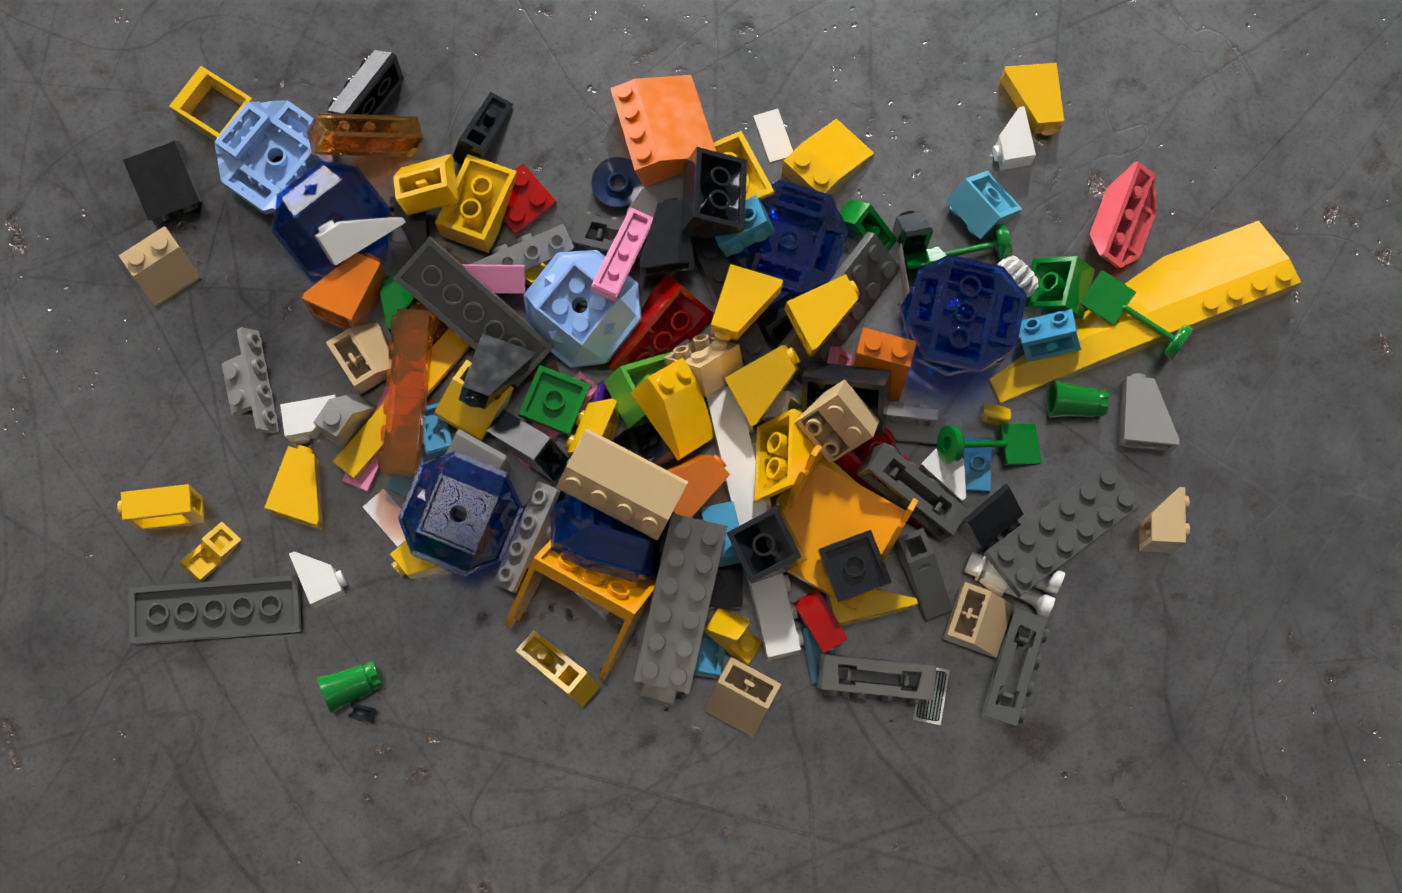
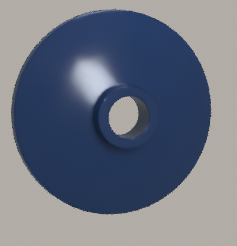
(616, 171)

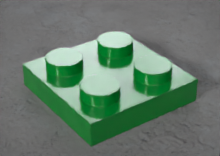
(554, 400)

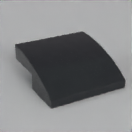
(646, 444)

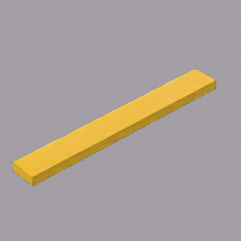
(367, 441)

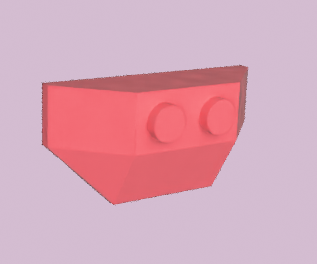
(1126, 216)

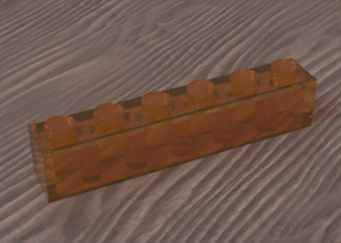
(407, 393)

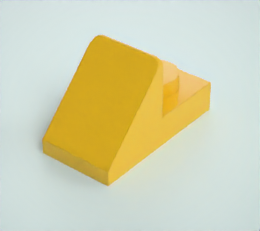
(731, 634)

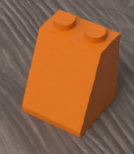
(348, 292)
(888, 353)
(704, 477)

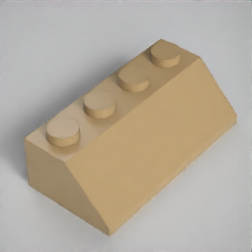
(621, 484)

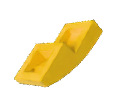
(211, 553)

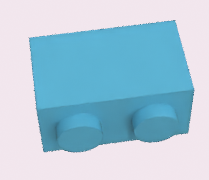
(982, 204)

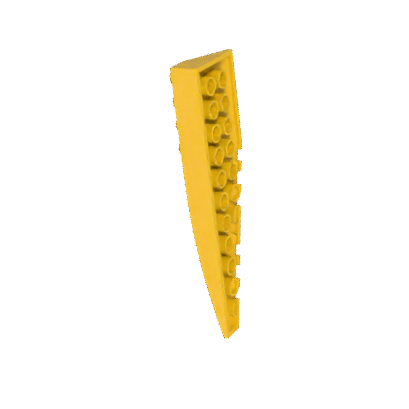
(1175, 291)

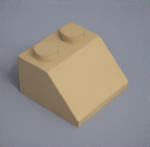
(160, 266)

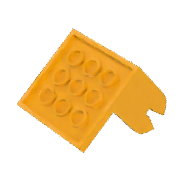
(832, 508)
(612, 593)

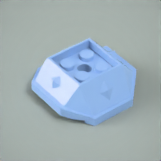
(252, 143)
(586, 336)

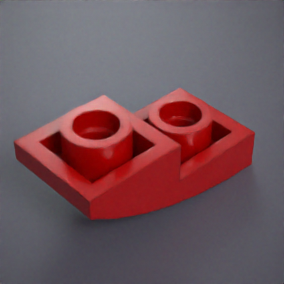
(820, 621)

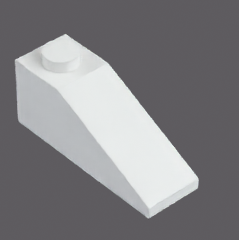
(346, 238)

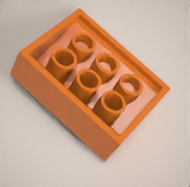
(661, 124)

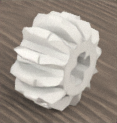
(1021, 274)

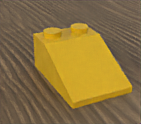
(826, 159)
(756, 180)
(483, 200)
(676, 408)
(598, 417)
(780, 454)

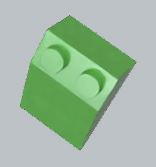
(625, 380)

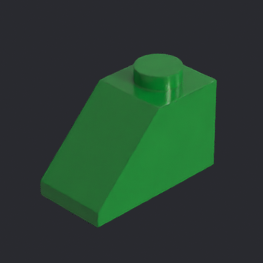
(863, 218)
(393, 298)

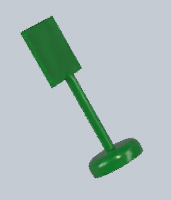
(1001, 243)
(1110, 298)
(1018, 443)

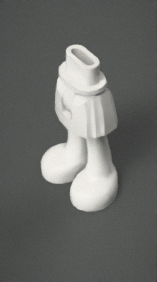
(989, 577)

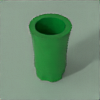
(1076, 400)
(348, 685)

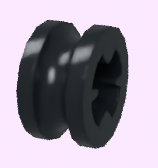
(362, 713)

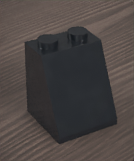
(163, 181)

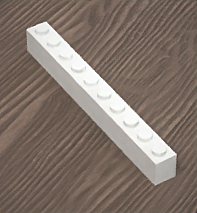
(769, 596)

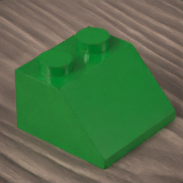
(1061, 285)

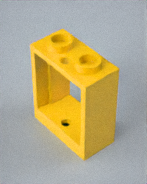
(195, 91)
(161, 507)

